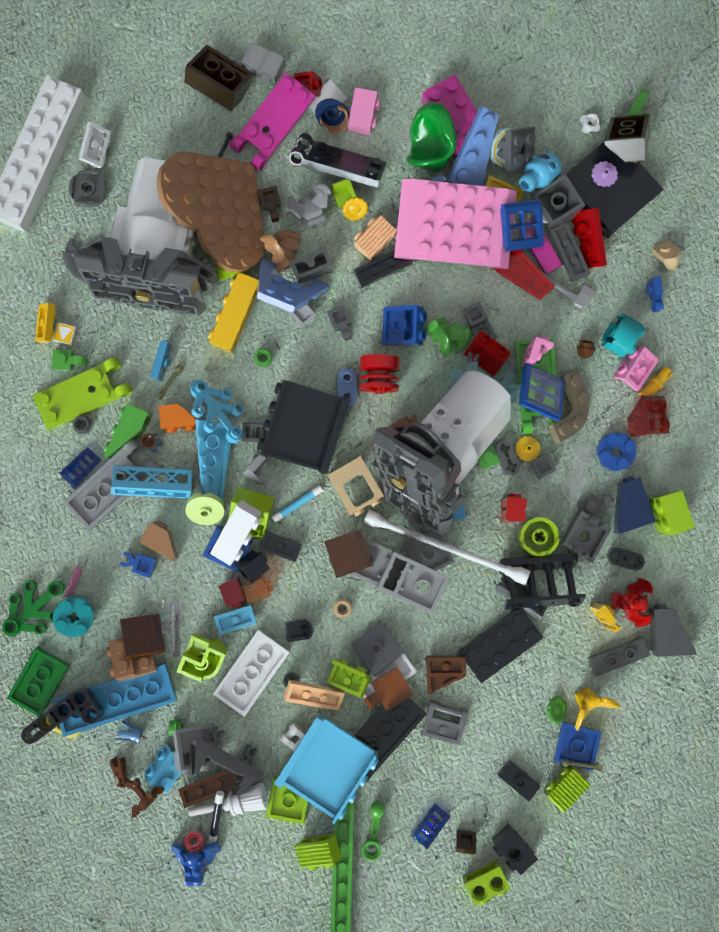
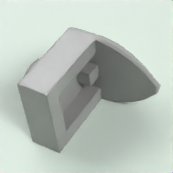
(256, 463)

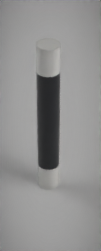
(216, 817)

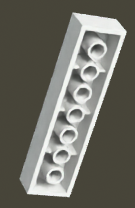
(38, 151)

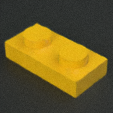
(45, 321)

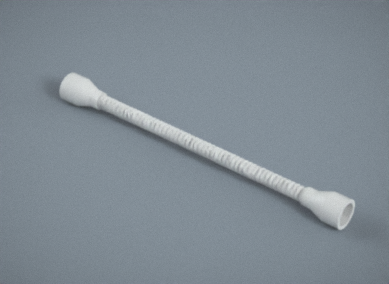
(518, 574)

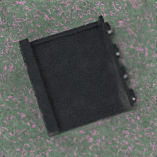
(623, 198)
(303, 426)

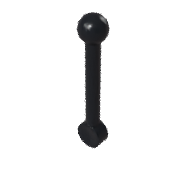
(229, 135)

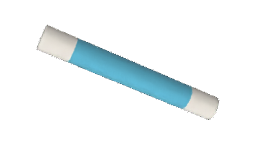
(297, 503)

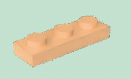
(313, 695)

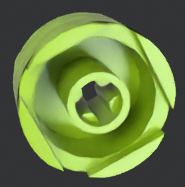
(549, 536)

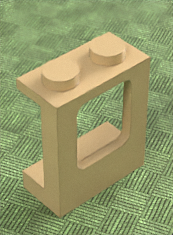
(348, 472)

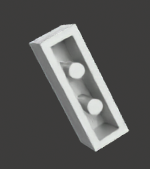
(236, 533)

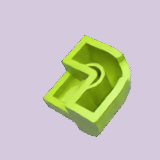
(202, 658)

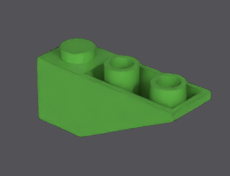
(131, 426)

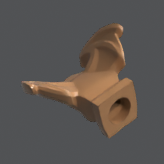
(281, 251)

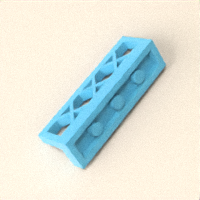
(148, 488)

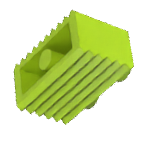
(566, 788)
(318, 851)

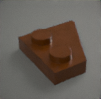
(444, 671)

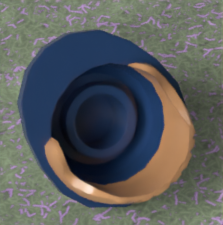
(332, 115)

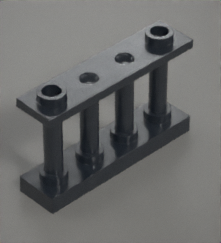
(547, 564)

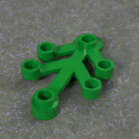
(30, 609)

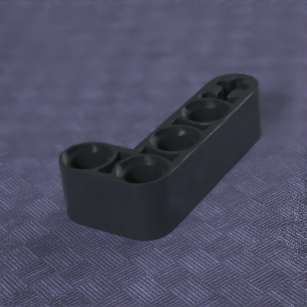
(59, 716)

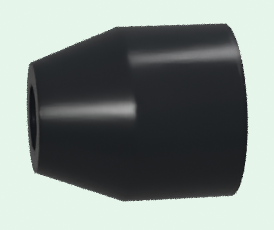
(291, 675)

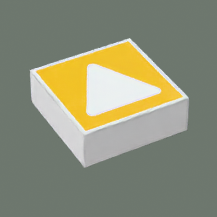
(64, 334)

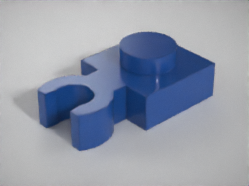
(655, 291)
(141, 564)

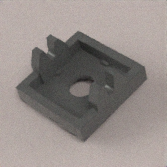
(513, 140)
(597, 535)

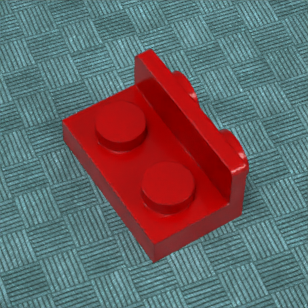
(492, 353)

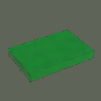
(38, 681)

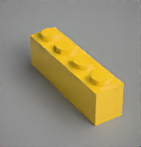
(235, 313)

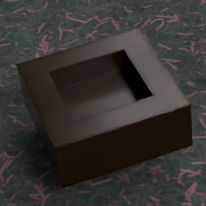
(465, 842)

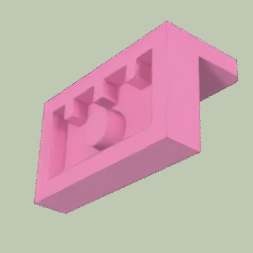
(535, 349)
(636, 367)

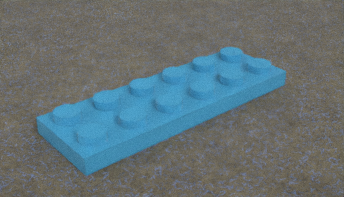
(123, 699)

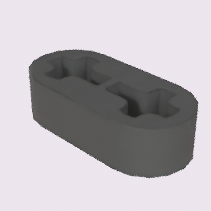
(511, 456)

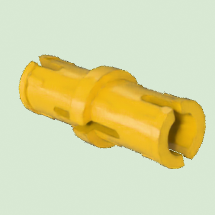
(657, 382)

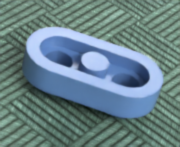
(347, 387)

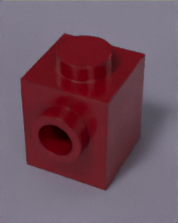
(232, 593)

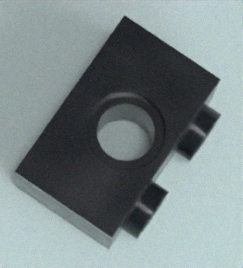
(509, 838)

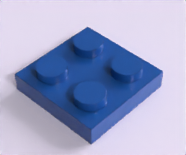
(577, 745)

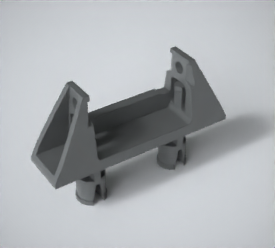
(201, 750)

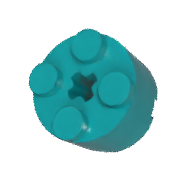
(622, 335)
(63, 620)

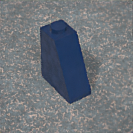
(632, 506)

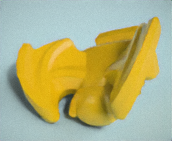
(589, 700)

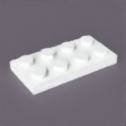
(251, 672)

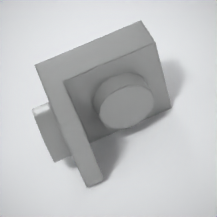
(303, 315)

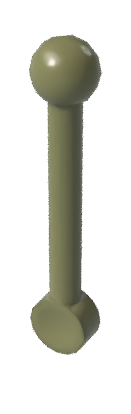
(179, 368)
(597, 766)

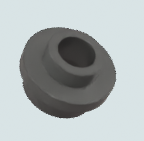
(77, 421)

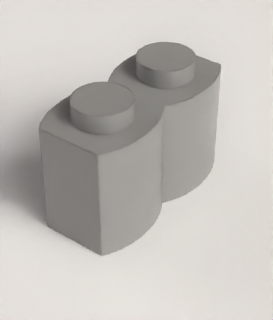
(263, 63)

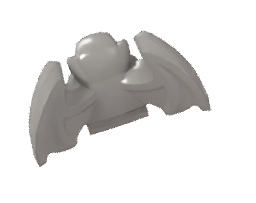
(310, 207)

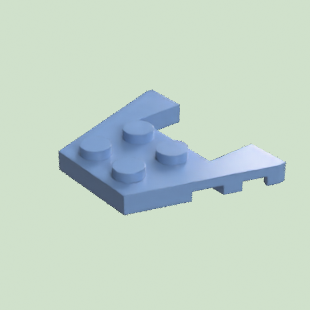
(283, 292)

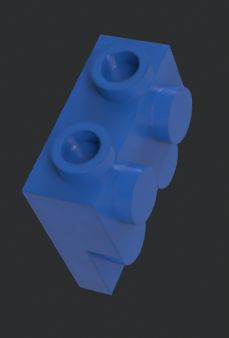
(404, 325)

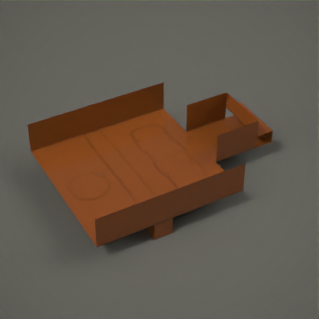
(389, 690)

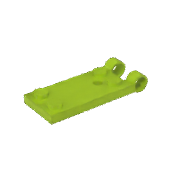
(72, 397)

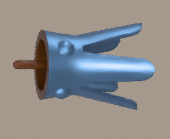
(149, 442)
(134, 736)

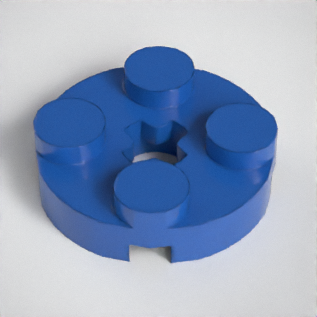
(626, 447)

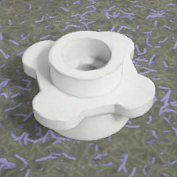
(593, 118)

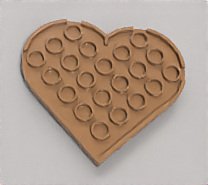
(218, 202)

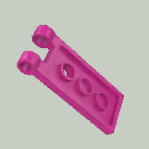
(278, 112)

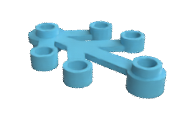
(216, 408)

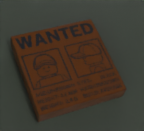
(348, 553)
(142, 635)

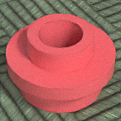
(194, 836)

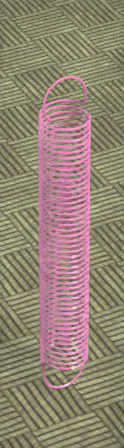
(74, 583)

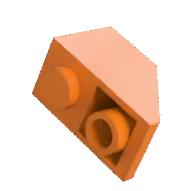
(176, 417)

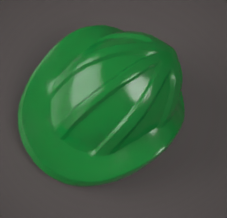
(432, 137)

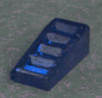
(84, 472)
(420, 827)

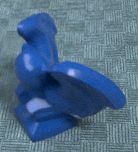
(195, 862)

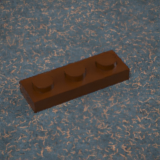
(207, 788)

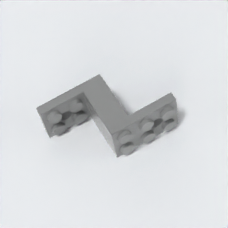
(400, 577)

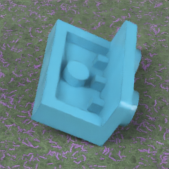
(162, 769)

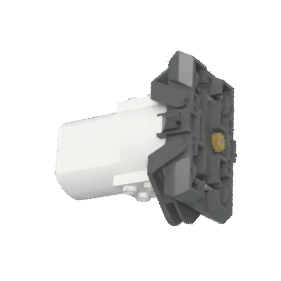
(146, 254)
(430, 458)

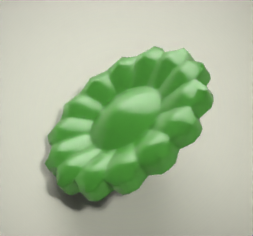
(557, 709)

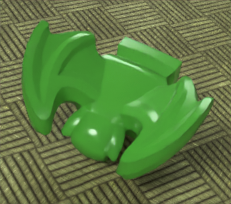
(447, 334)

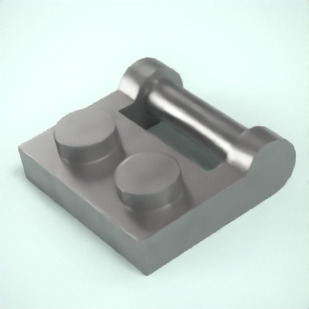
(441, 728)

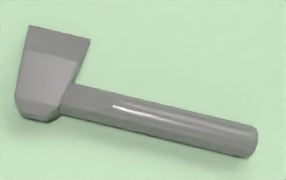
(579, 300)

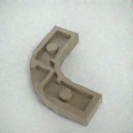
(578, 408)

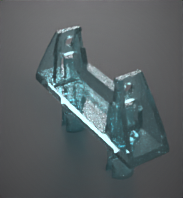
(506, 381)

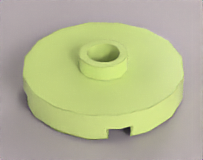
(205, 508)

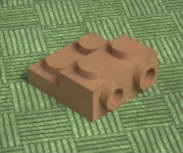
(128, 668)

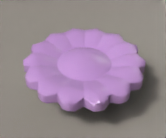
(604, 174)

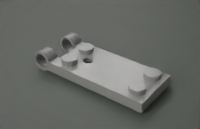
(94, 498)

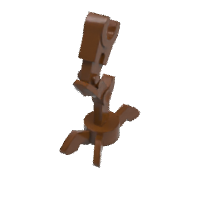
(119, 770)

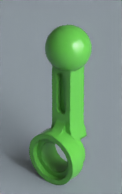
(377, 810)

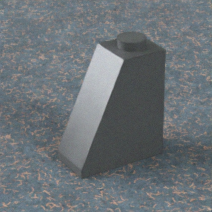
(668, 633)

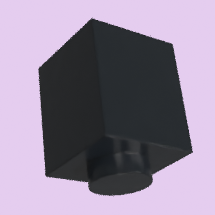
(252, 565)

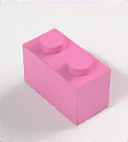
(363, 110)

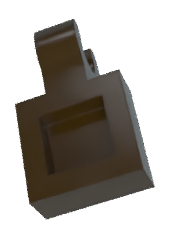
(270, 200)

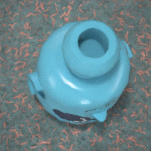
(540, 172)

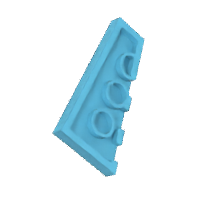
(213, 458)

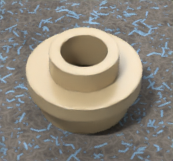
(337, 612)

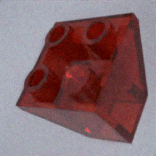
(649, 417)

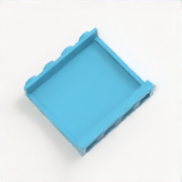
(328, 767)

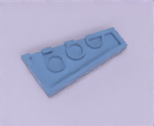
(475, 152)

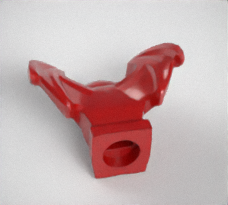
(633, 602)

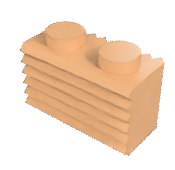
(375, 237)

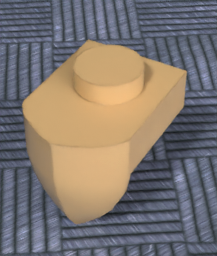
(668, 254)

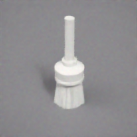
(251, 799)

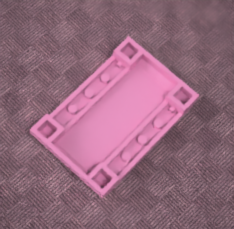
(452, 223)

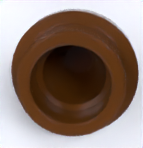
(586, 348)

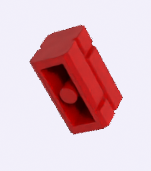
(513, 508)

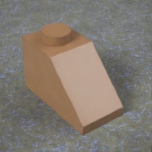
(160, 540)

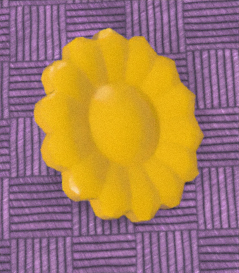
(355, 208)
(527, 448)

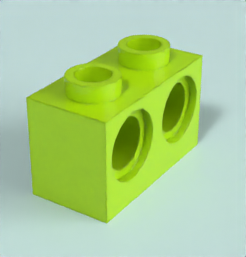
(483, 878)

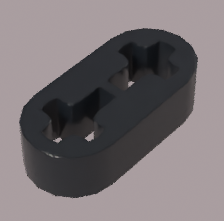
(626, 554)

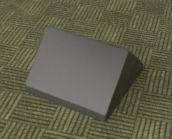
(559, 201)

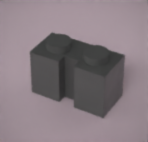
(312, 268)

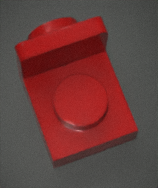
(310, 81)

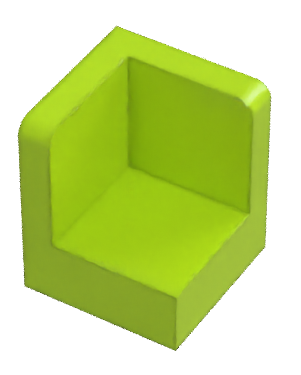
(342, 192)

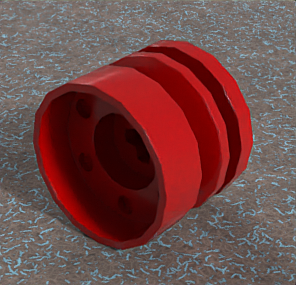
(379, 373)

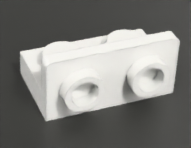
(95, 145)

